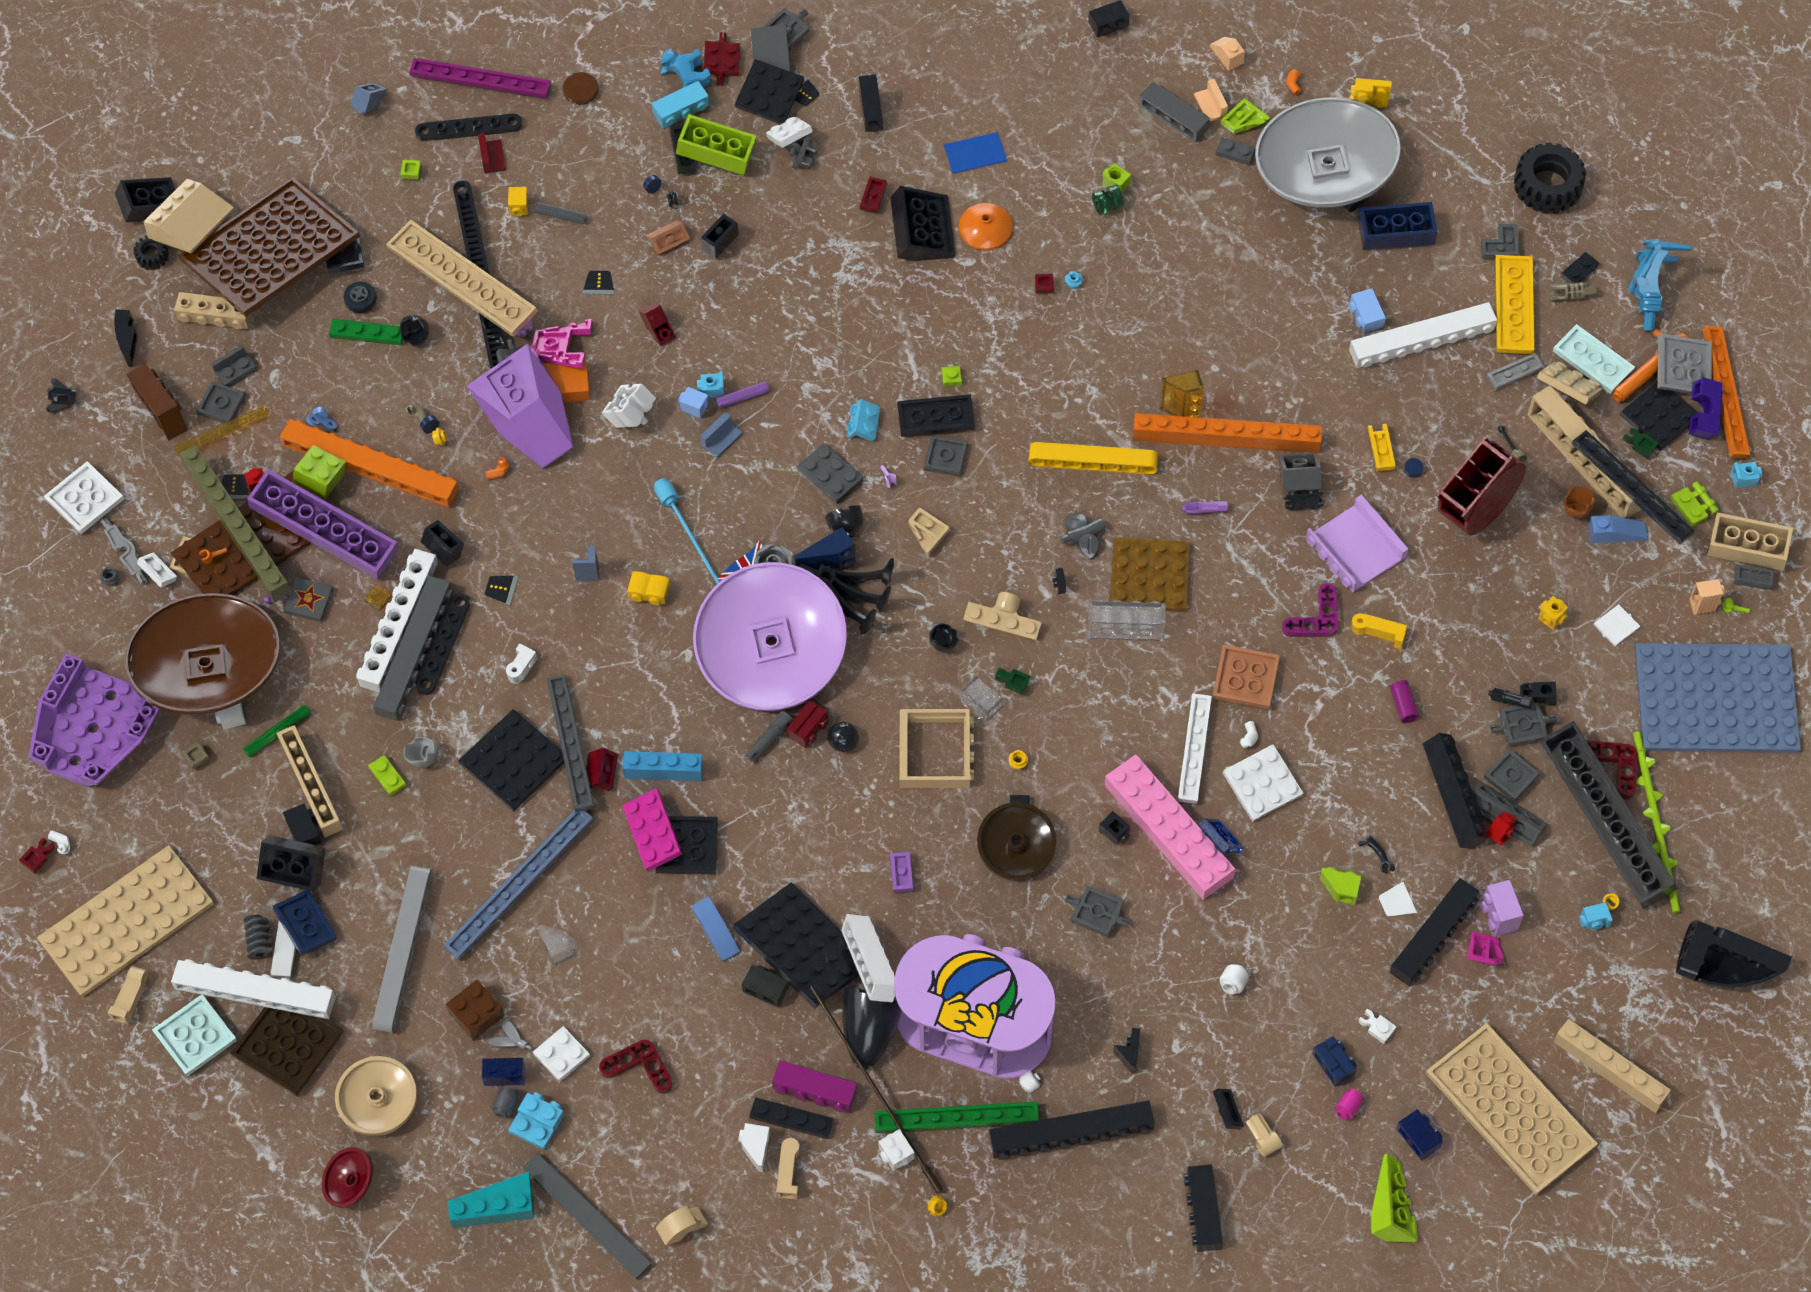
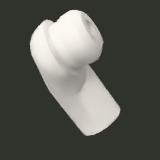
(1251, 736)

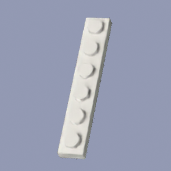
(1194, 748)

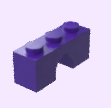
(1709, 395)

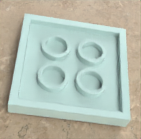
(194, 1035)

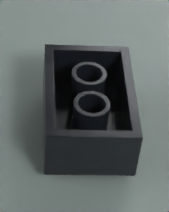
(290, 863)

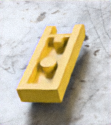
(1381, 449)

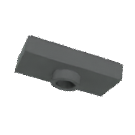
(1754, 576)

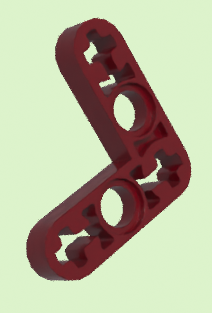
(1622, 762)
(644, 1059)

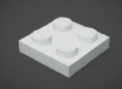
(789, 131)
(561, 1054)

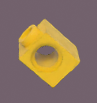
(518, 201)

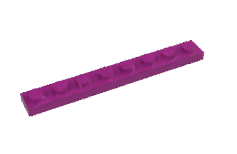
(480, 78)

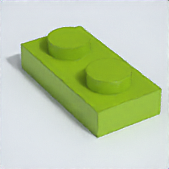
(387, 775)

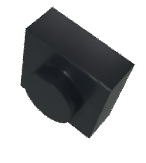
(1059, 581)

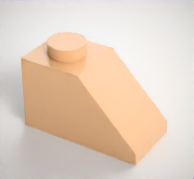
(1228, 52)

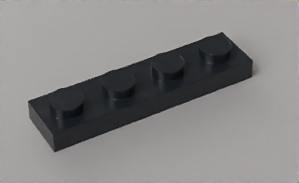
(791, 1118)

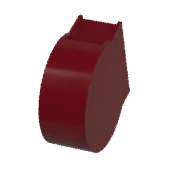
(1481, 487)

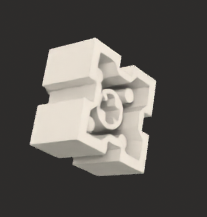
(629, 406)

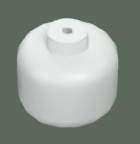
(1030, 1081)

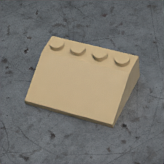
(187, 216)

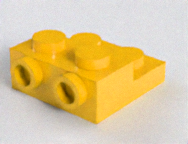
(1371, 92)

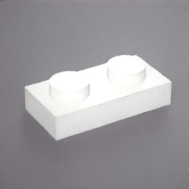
(157, 569)

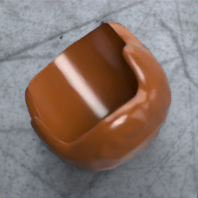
(1579, 501)

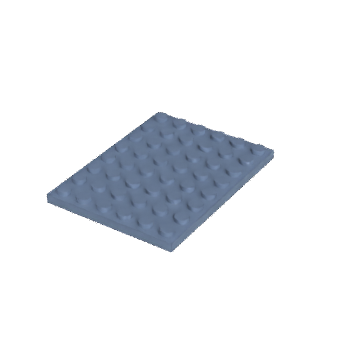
(1717, 698)

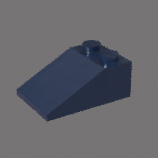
(834, 550)

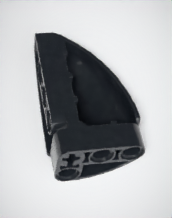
(1727, 958)

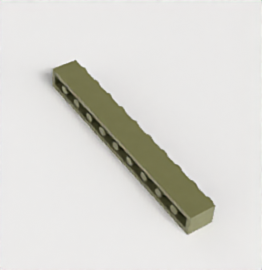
(235, 523)

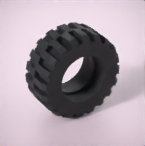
(1549, 197)

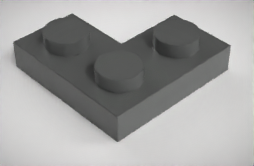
(1505, 245)

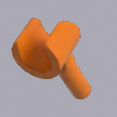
(209, 558)

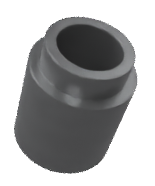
(504, 1102)

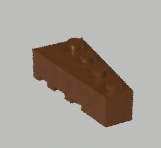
(158, 400)

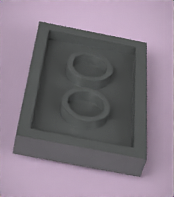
(830, 473)

